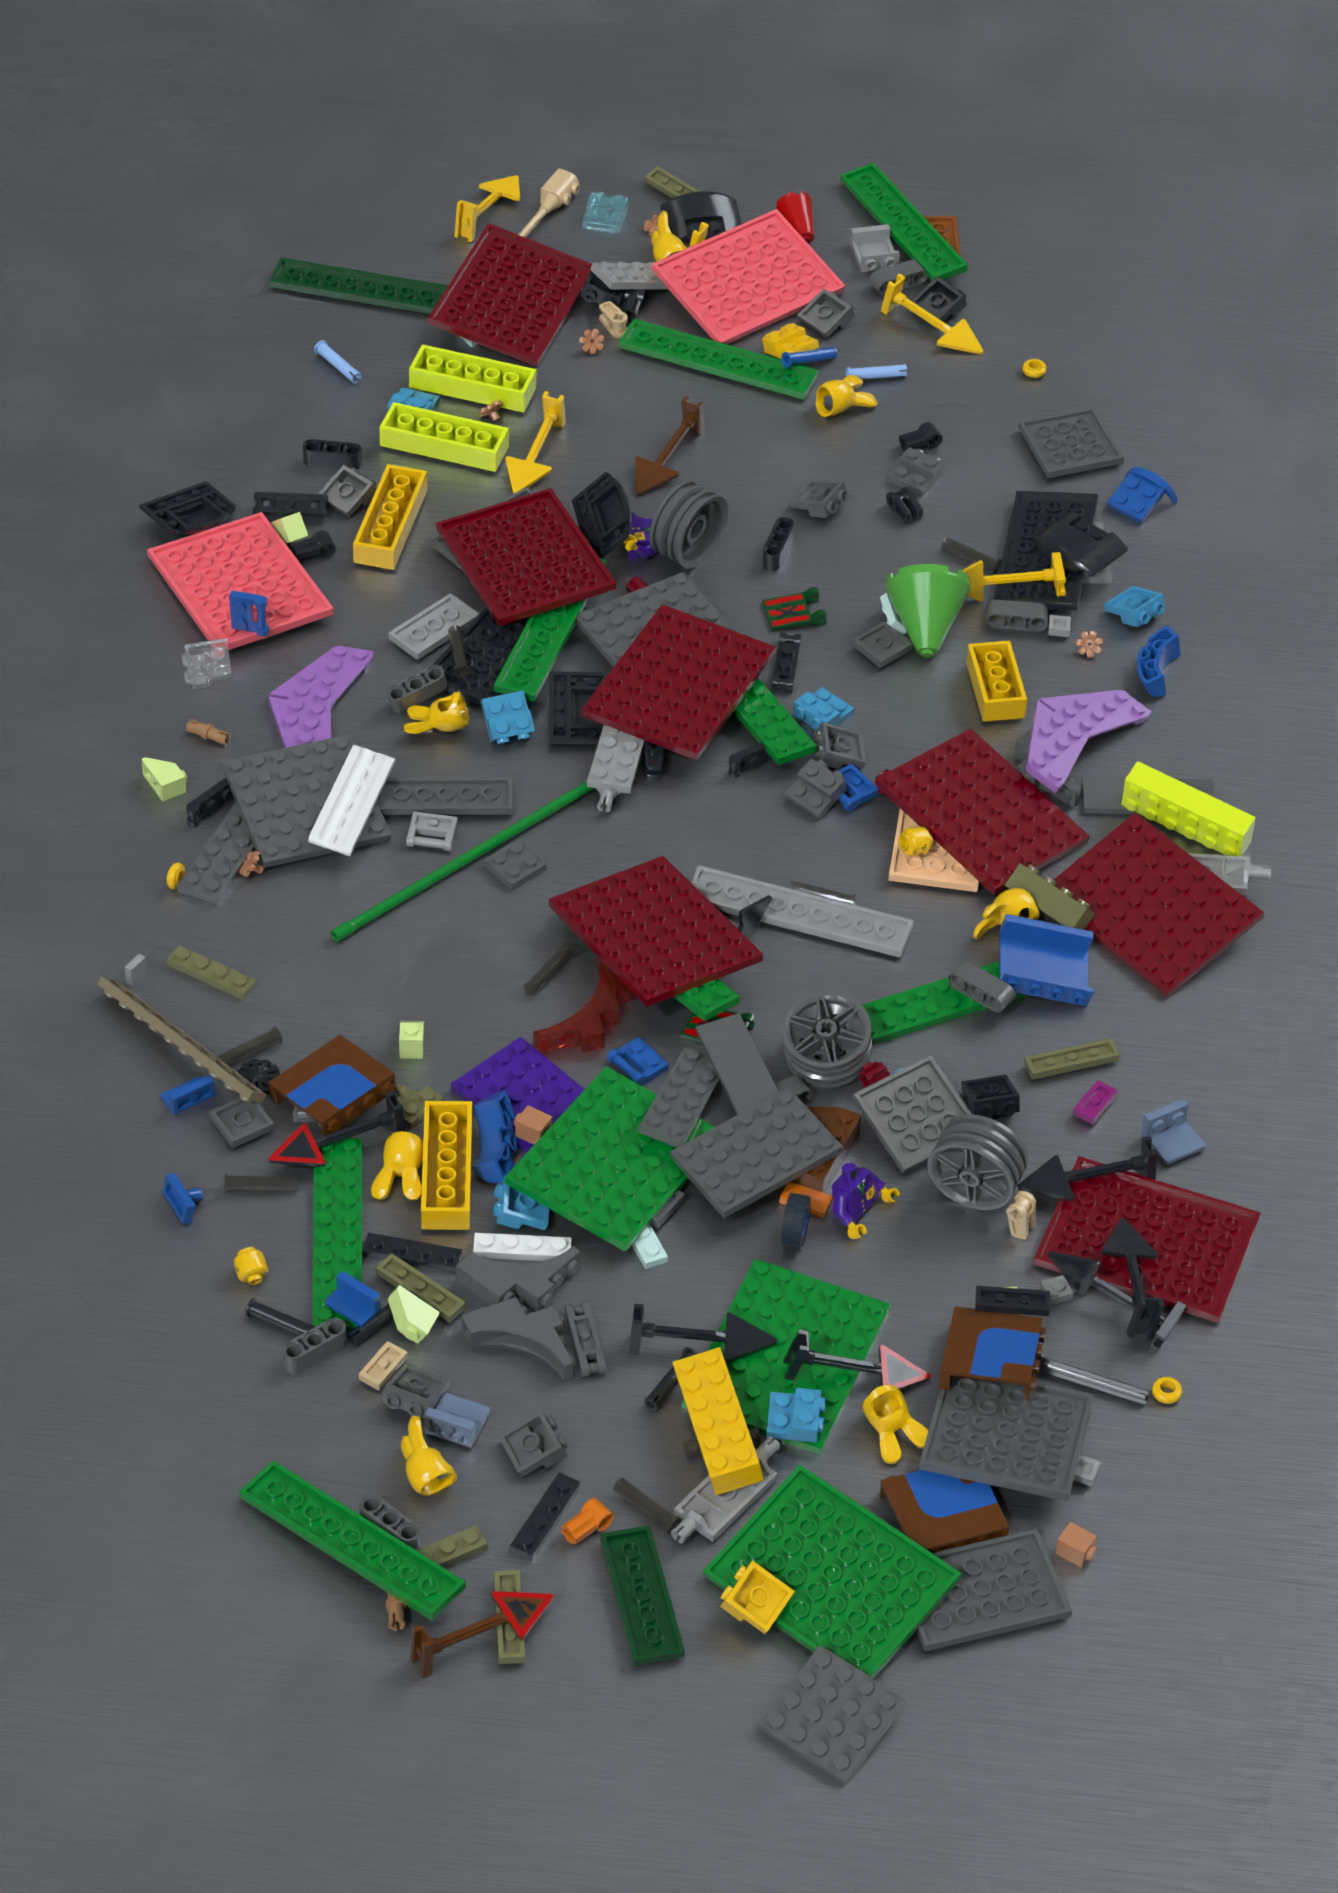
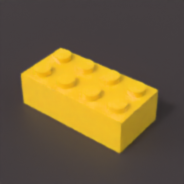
(996, 681)

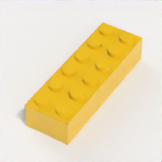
(390, 517)
(446, 1165)
(718, 1421)

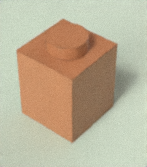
(531, 1124)
(1076, 1545)

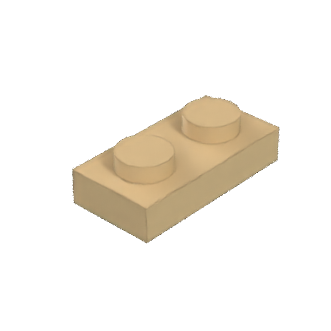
(383, 1365)

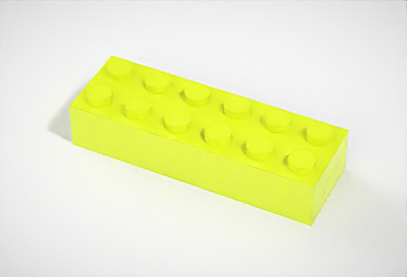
(472, 378)
(444, 436)
(1187, 810)

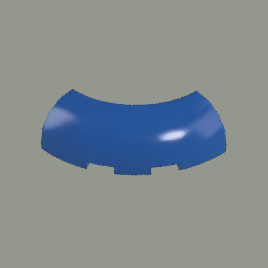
(1154, 657)
(496, 1137)

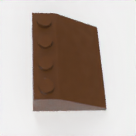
(845, 1128)

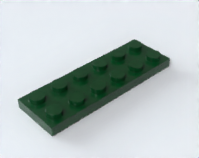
(642, 1595)

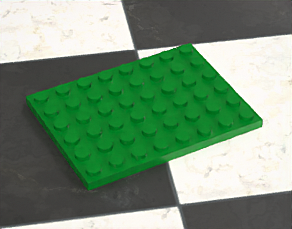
(599, 1165)
(837, 1325)
(852, 1573)

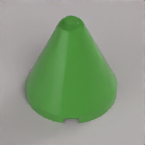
(927, 602)

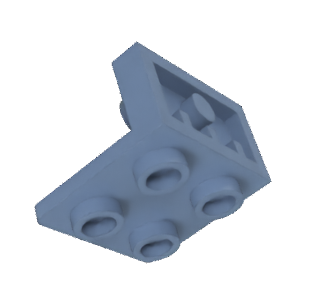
(1171, 1133)
(456, 1419)

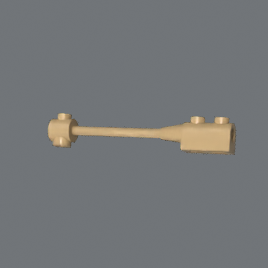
(553, 195)

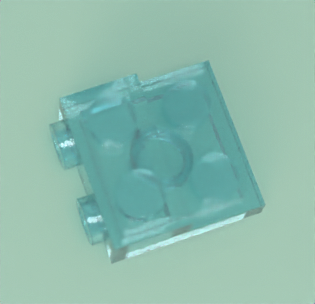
(605, 212)

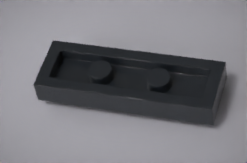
(1012, 1300)

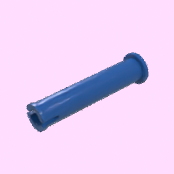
(808, 356)

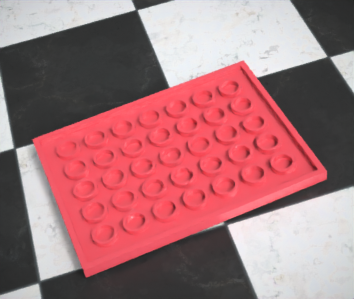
(747, 277)
(240, 558)

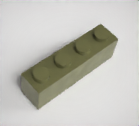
(1050, 899)

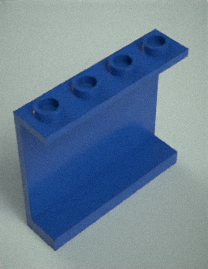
(1045, 959)

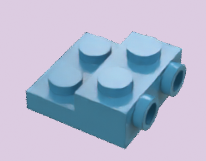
(415, 398)
(1136, 605)
(822, 707)
(507, 717)
(518, 1209)
(795, 1415)

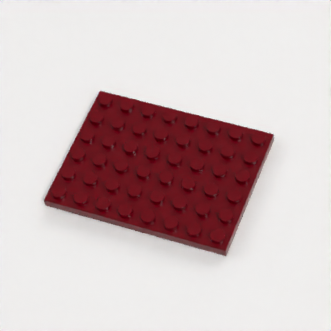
(511, 294)
(525, 556)
(678, 682)
(981, 809)
(1157, 904)
(655, 930)
(1194, 1234)

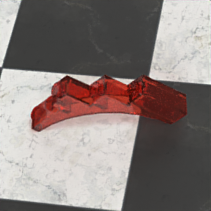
(587, 1025)

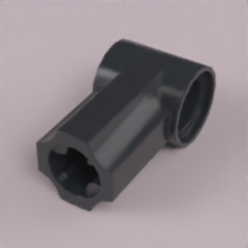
(632, 301)
(925, 435)
(319, 544)

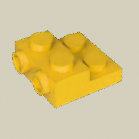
(788, 339)
(756, 1597)

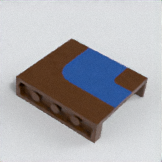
(334, 1084)
(993, 1348)
(943, 1509)

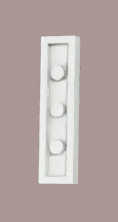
(519, 1246)

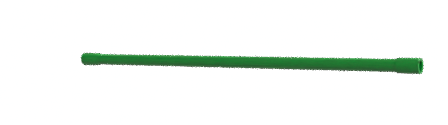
(349, 927)

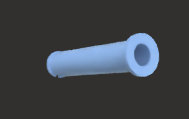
(337, 361)
(878, 372)

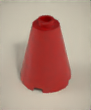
(799, 213)

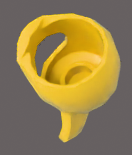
(663, 241)
(843, 396)
(444, 714)
(1007, 902)
(402, 1159)
(888, 1413)
(424, 1463)

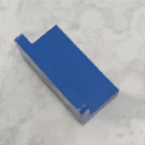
(189, 1094)
(354, 1300)

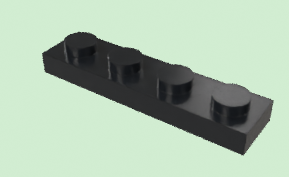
(412, 1252)
(545, 1517)

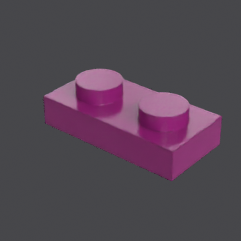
(1095, 1102)

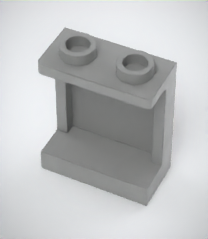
(873, 247)

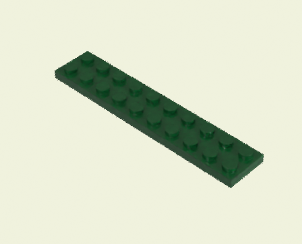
(356, 285)

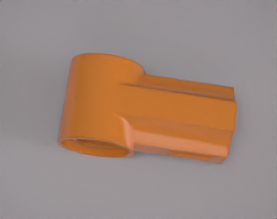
(591, 1518)

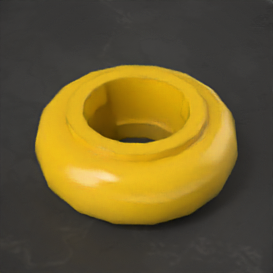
(1029, 365)
(175, 874)
(1167, 1382)

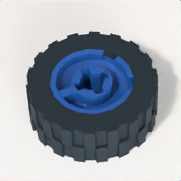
(796, 1220)

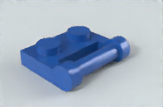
(243, 615)
(858, 786)
(642, 1057)

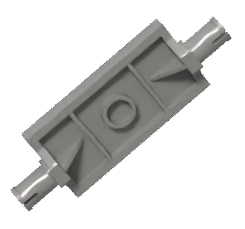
(614, 765)
(1234, 869)
(713, 1513)

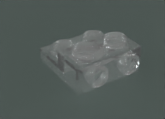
(206, 663)

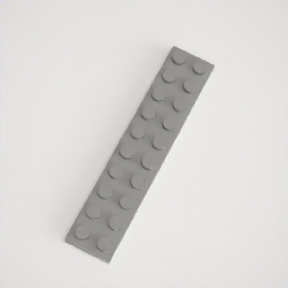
(806, 912)

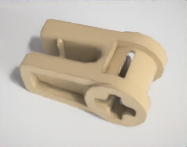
(613, 319)
(1022, 1214)

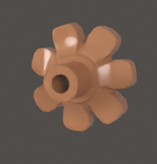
(651, 225)
(595, 341)
(491, 410)
(1085, 645)
(251, 864)

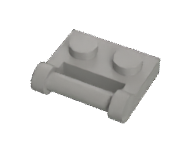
(432, 825)

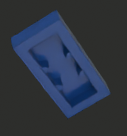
(180, 1199)

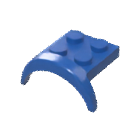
(1140, 494)

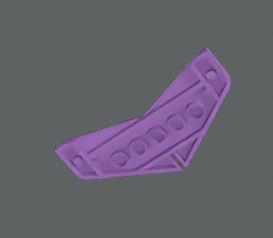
(306, 700)
(1067, 722)

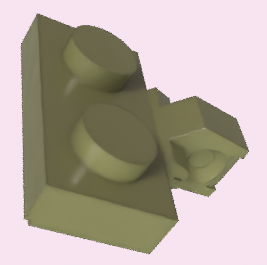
(414, 1103)

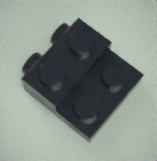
(597, 291)
(941, 299)
(991, 1096)

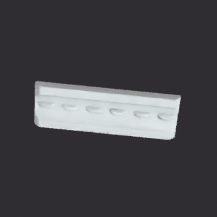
(351, 800)

